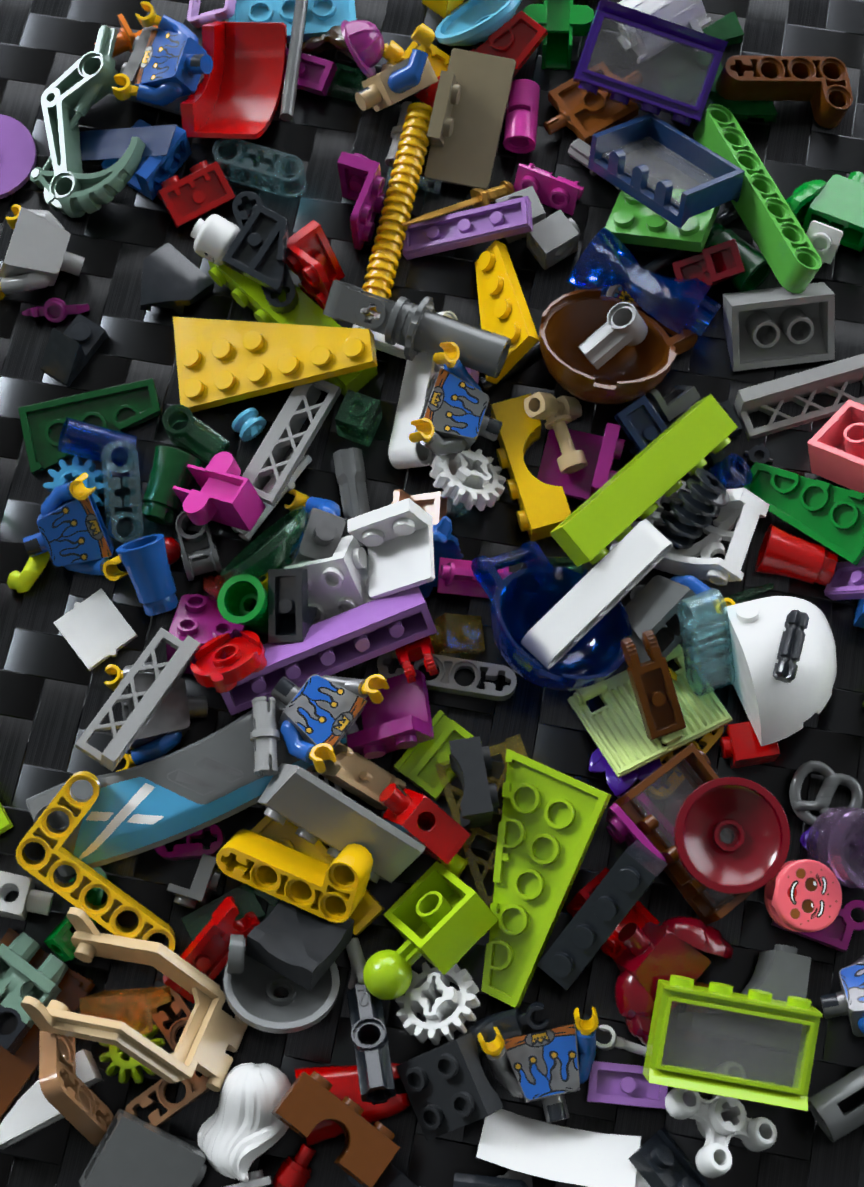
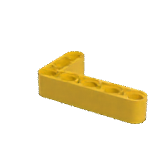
(86, 877)

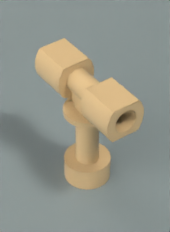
(558, 414)

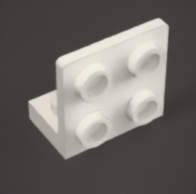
(398, 547)

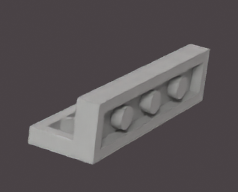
(794, 389)
(286, 433)
(149, 702)

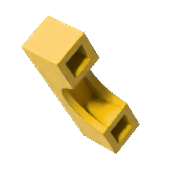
(540, 504)

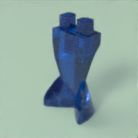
(667, 299)

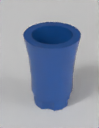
(150, 573)

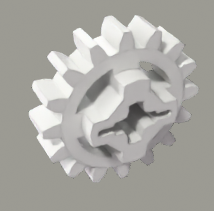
(468, 479)
(438, 1003)

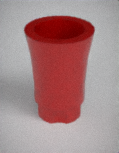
(795, 558)

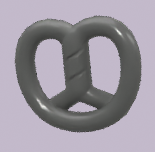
(826, 792)

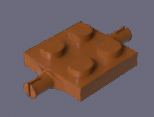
(586, 112)

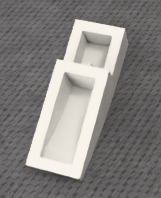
(33, 1110)

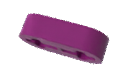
(194, 850)

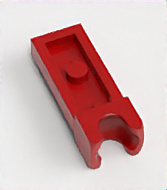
(211, 946)

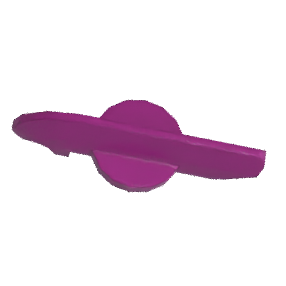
(56, 310)

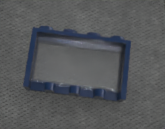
(664, 168)

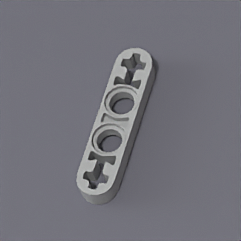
(449, 666)

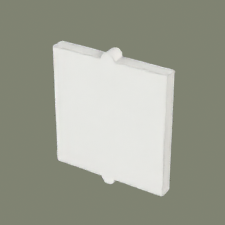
(95, 629)

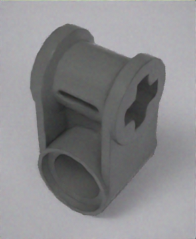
(198, 550)

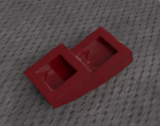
(713, 265)

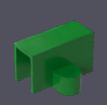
(562, 23)

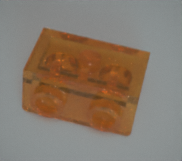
(127, 1005)

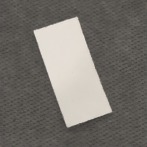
(558, 1151)

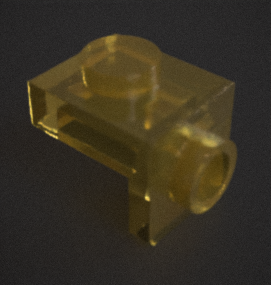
(458, 634)

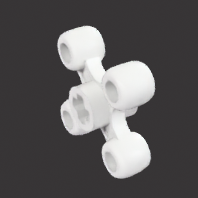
(719, 1122)

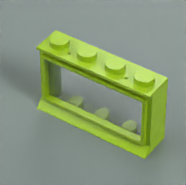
(732, 1042)

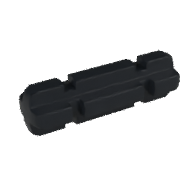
(791, 646)

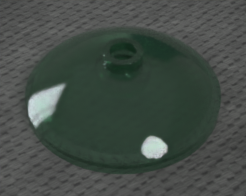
(270, 548)

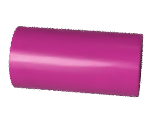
(522, 116)

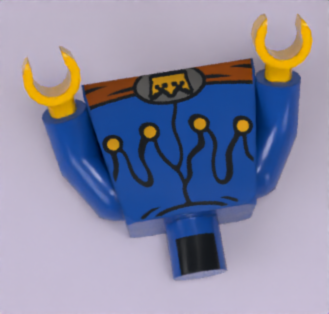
(169, 64)
(74, 532)

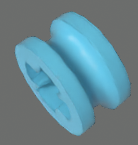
(248, 424)

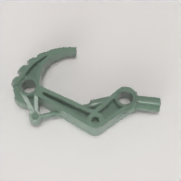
(62, 106)

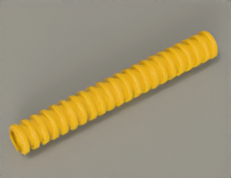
(398, 201)

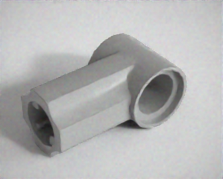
(622, 329)

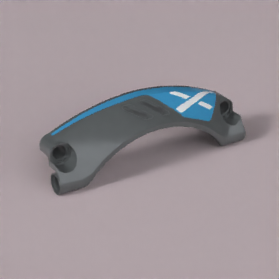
(167, 795)

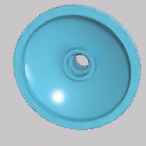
(475, 21)

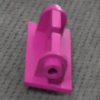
(551, 191)
(457, 578)

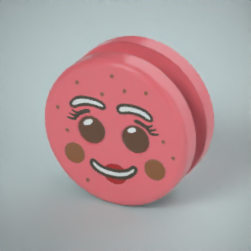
(803, 896)

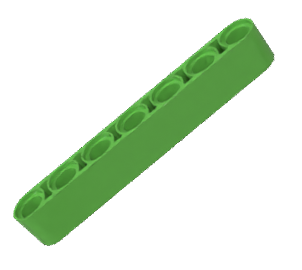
(761, 202)

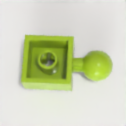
(438, 921)

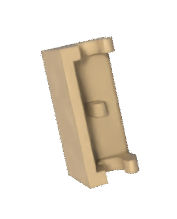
(359, 776)

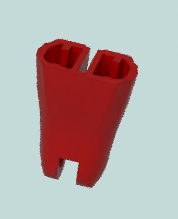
(346, 1083)

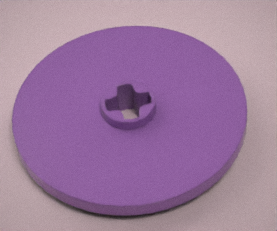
(17, 155)

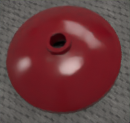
(757, 831)

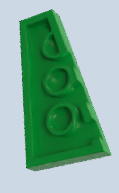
(814, 507)

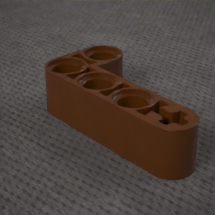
(790, 78)

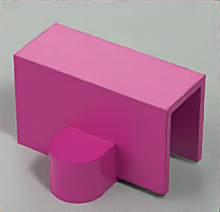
(223, 495)

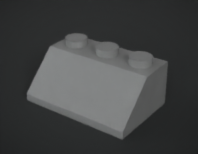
(779, 326)

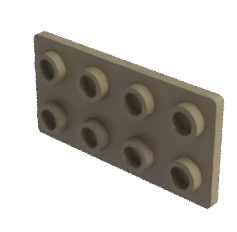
(468, 118)

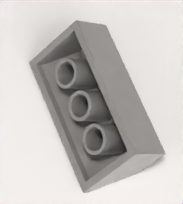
(337, 821)

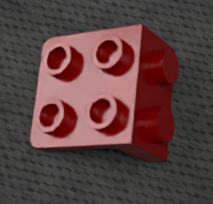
(313, 262)

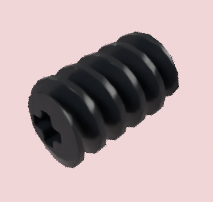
(694, 511)

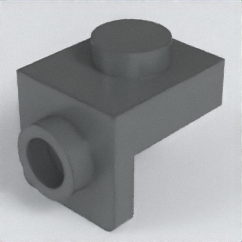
(674, 402)
(206, 880)

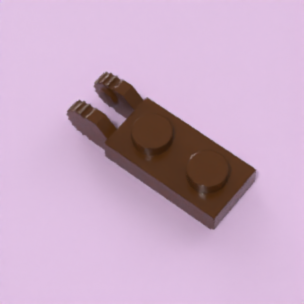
(653, 688)

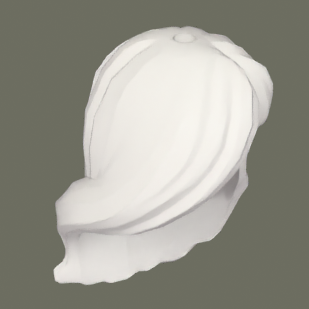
(243, 1120)

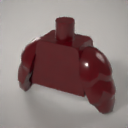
(656, 954)

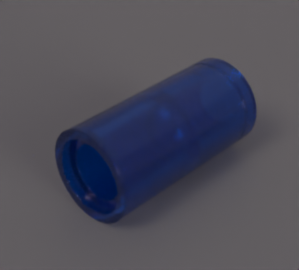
(89, 441)

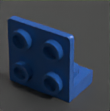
(156, 169)

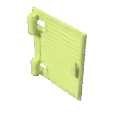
(620, 728)

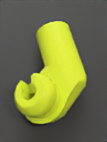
(32, 570)

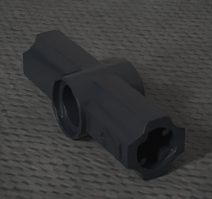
(372, 1060)

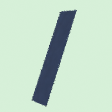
(114, 142)

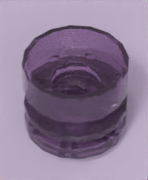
(839, 844)

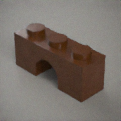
(366, 1146)

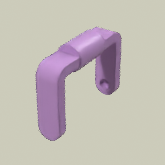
(211, 16)

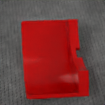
(244, 82)

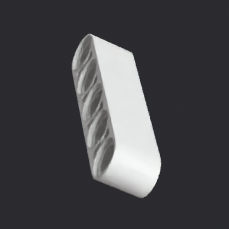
(413, 393)
(596, 594)

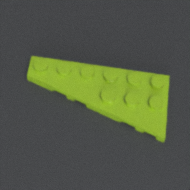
(538, 854)

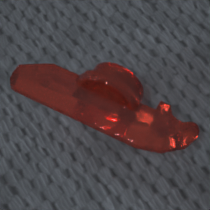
(212, 585)

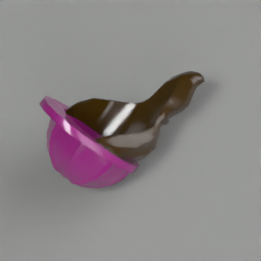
(354, 38)

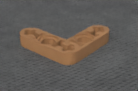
(194, 1087)
(67, 1091)

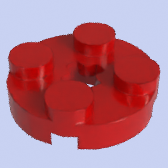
(228, 660)

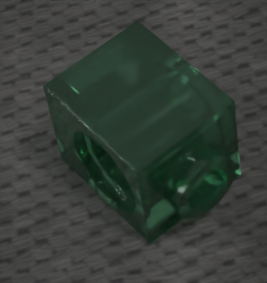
(358, 417)

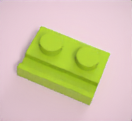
(419, 761)

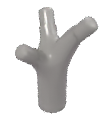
(357, 962)

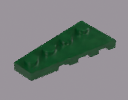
(112, 407)

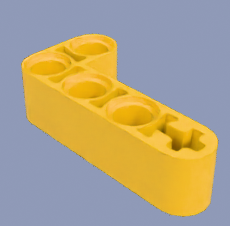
(297, 878)

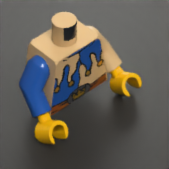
(399, 79)

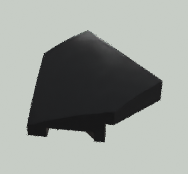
(172, 281)

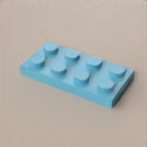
(319, 18)

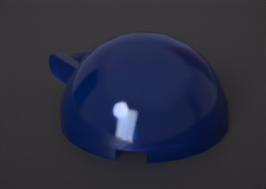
(525, 598)

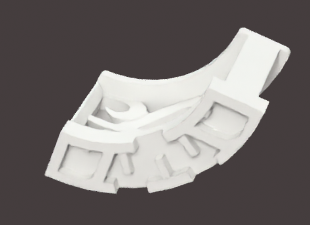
(742, 509)

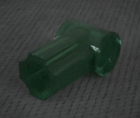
(196, 436)

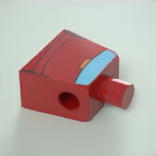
(424, 822)

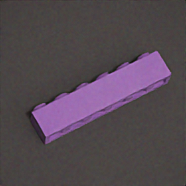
(338, 645)

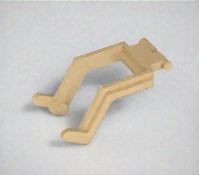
(205, 1035)

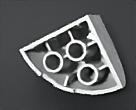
(756, 633)

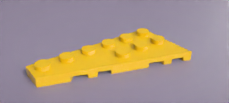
(248, 359)

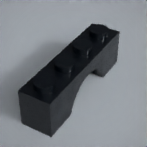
(601, 914)

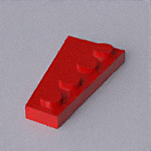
(513, 40)

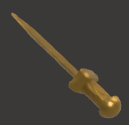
(478, 199)

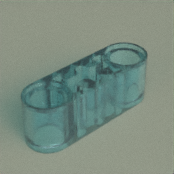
(260, 167)
(110, 484)
(706, 642)

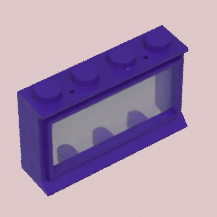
(649, 62)

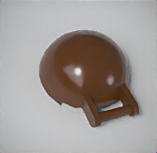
(623, 377)

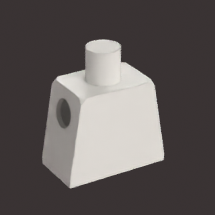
(28, 899)

